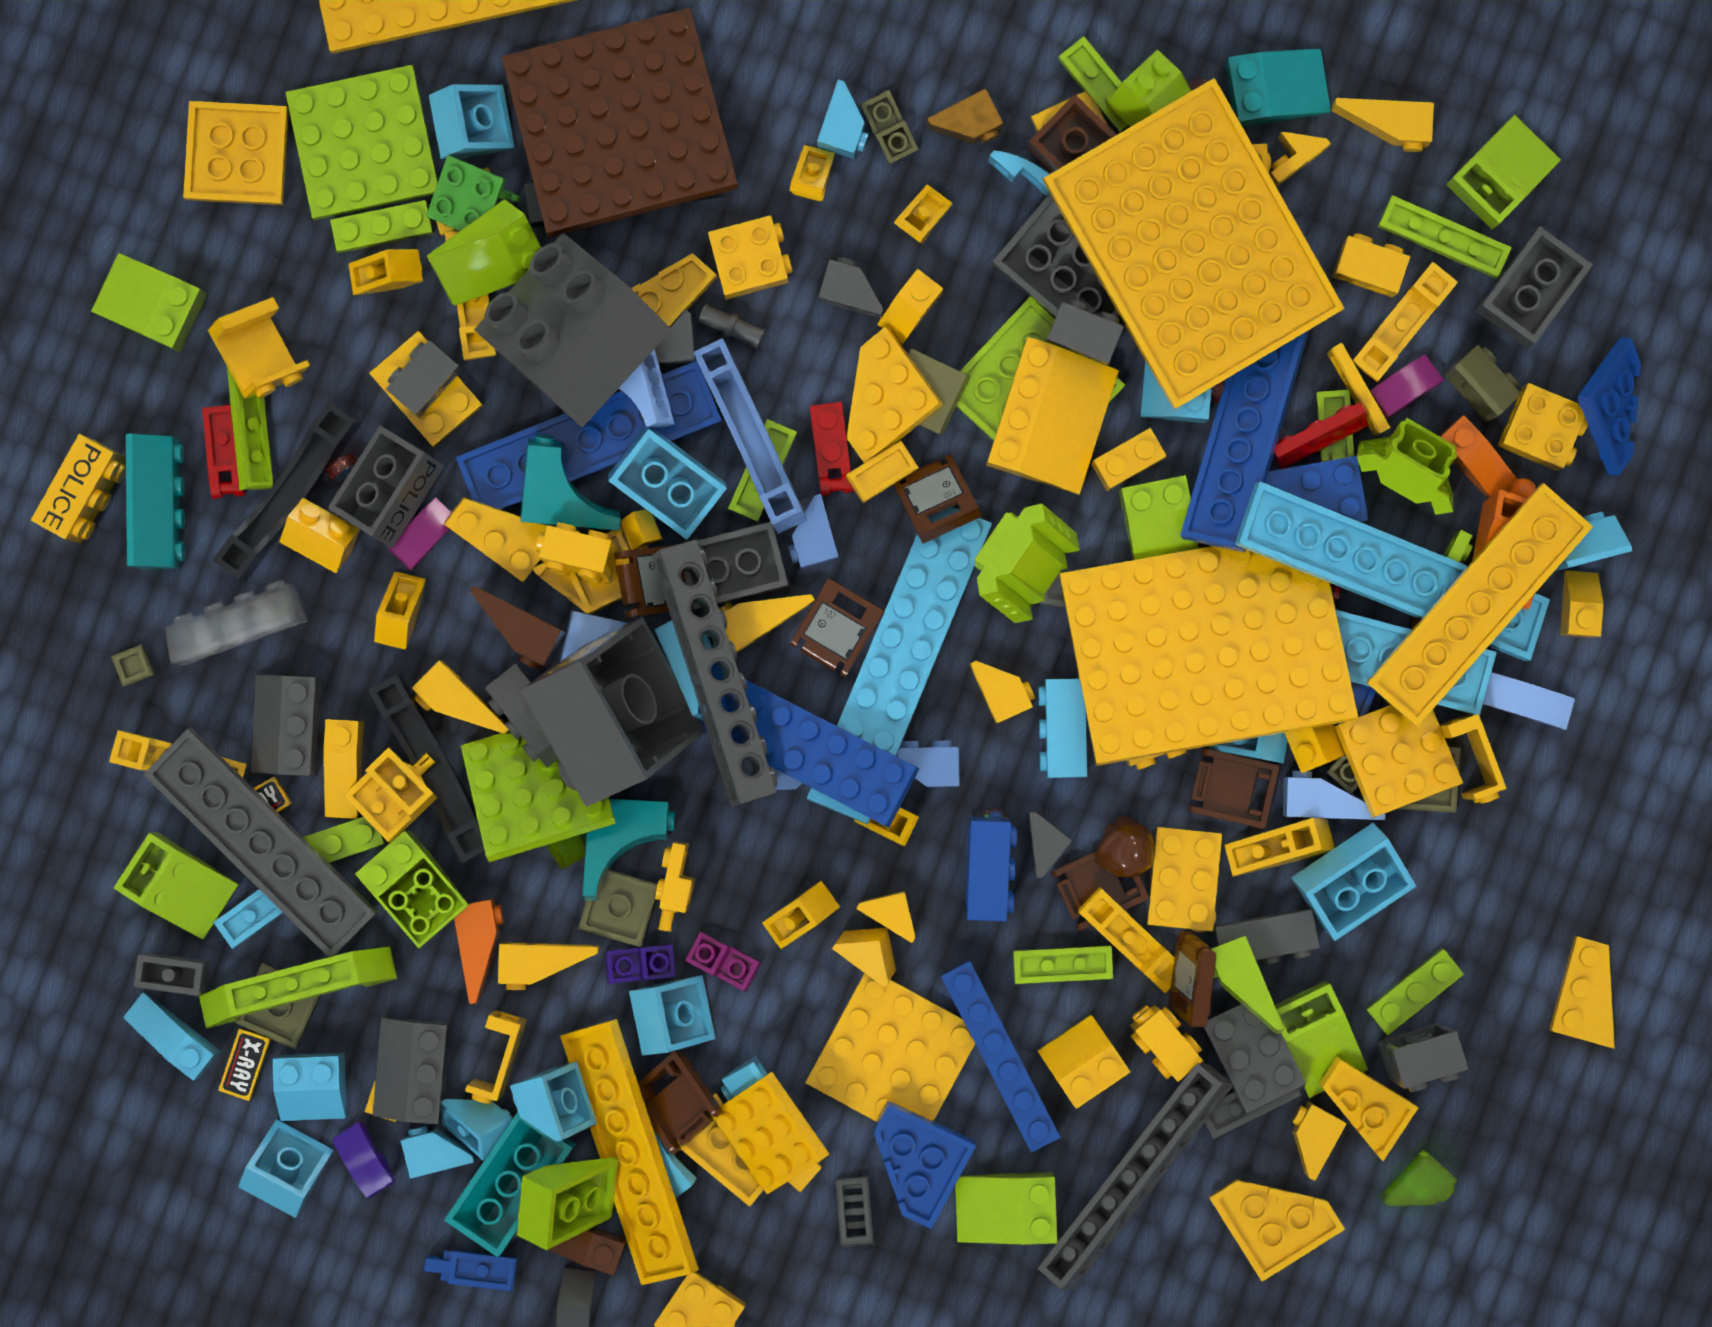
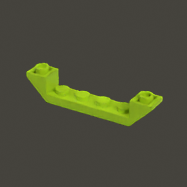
(296, 984)

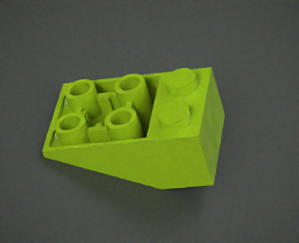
(1503, 172)
(176, 885)
(412, 888)
(1317, 1033)

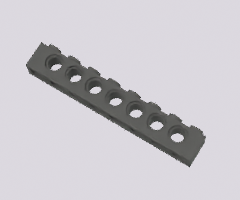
(709, 691)
(1135, 1176)

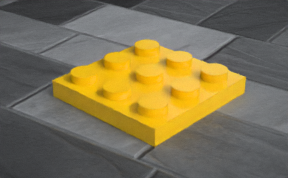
(236, 153)
(1396, 759)
(770, 1133)

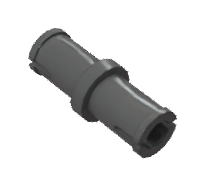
(732, 326)

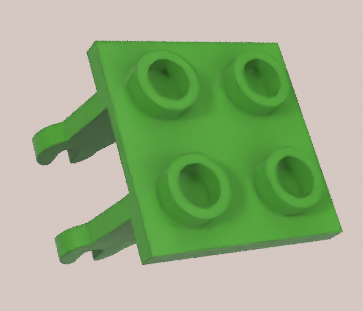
(466, 193)

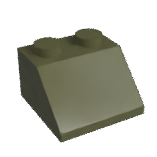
(1483, 383)

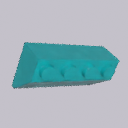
(154, 501)
(491, 1200)

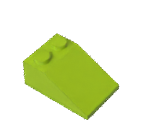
(1148, 89)
(485, 254)
(149, 302)
(1156, 516)
(566, 1200)
(1006, 1208)

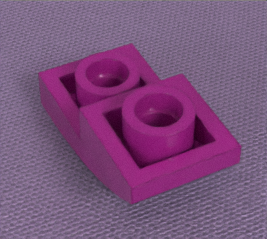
(1406, 386)
(422, 534)
(723, 961)

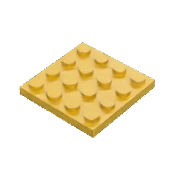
(893, 1051)

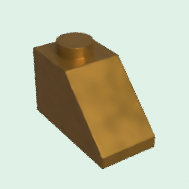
(969, 120)

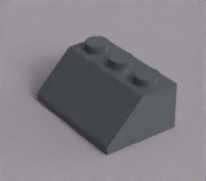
(286, 725)
(409, 1070)

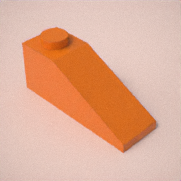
(1478, 458)
(477, 936)

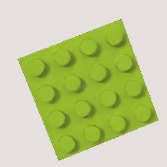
(362, 142)
(996, 363)
(522, 800)

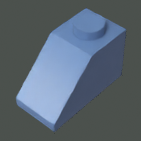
(813, 537)

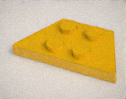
(584, 594)

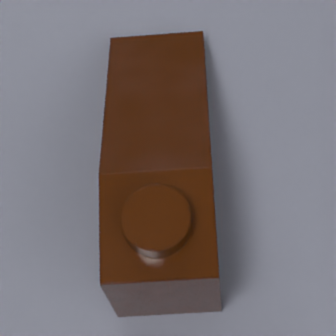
(594, 1249)

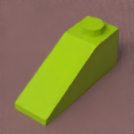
(1242, 978)

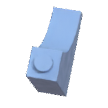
(649, 393)

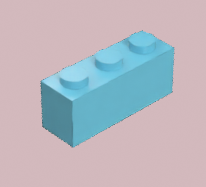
(1063, 729)

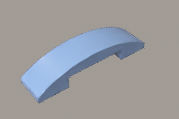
(1528, 701)

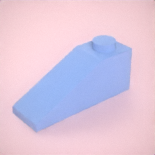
(1319, 799)

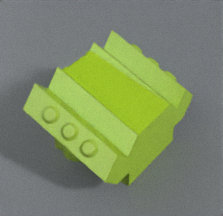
(1412, 464)
(1023, 560)

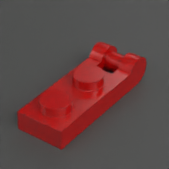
(830, 446)
(220, 451)

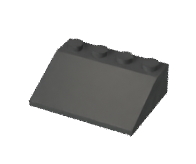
(1051, 264)

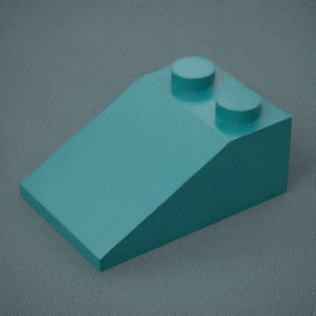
(1277, 86)

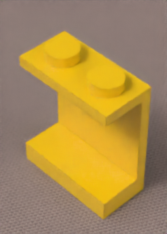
(255, 350)
(1484, 755)
(509, 1025)

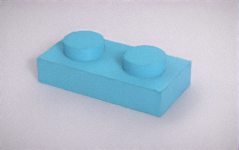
(247, 918)

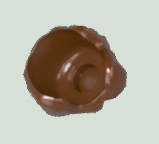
(1125, 848)

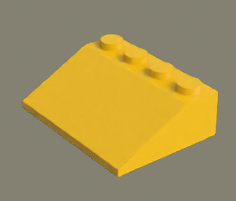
(1052, 416)

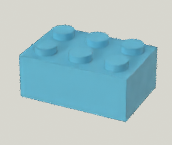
(667, 481)
(1354, 881)

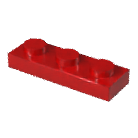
(1320, 435)

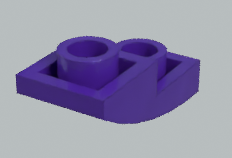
(639, 963)
(363, 1161)

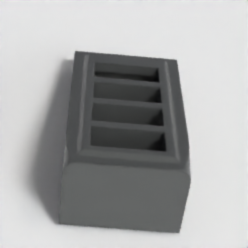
(857, 1240)

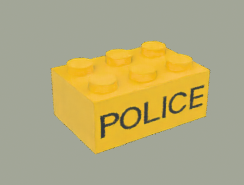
(80, 490)

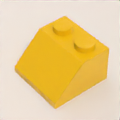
(1083, 1061)

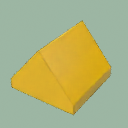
(640, 529)

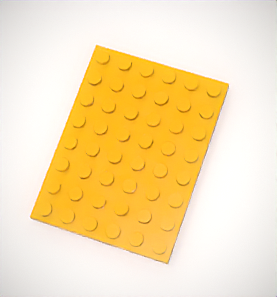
(1193, 243)
(1203, 651)

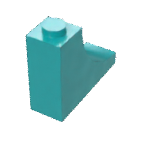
(551, 496)
(635, 824)

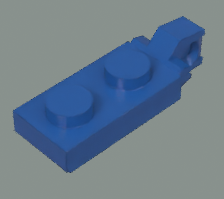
(474, 1269)

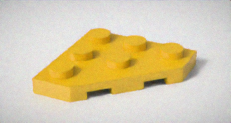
(887, 396)
(1274, 1224)

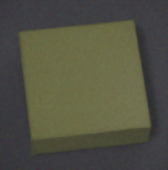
(133, 665)

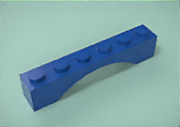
(1000, 1055)

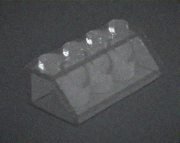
(234, 624)

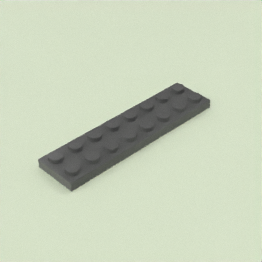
(260, 842)

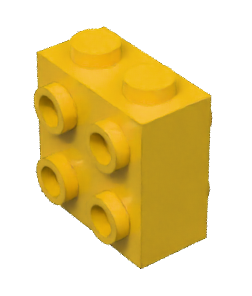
(750, 256)
(1543, 428)
(569, 551)
(1158, 1032)

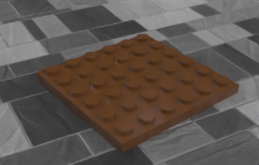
(619, 122)

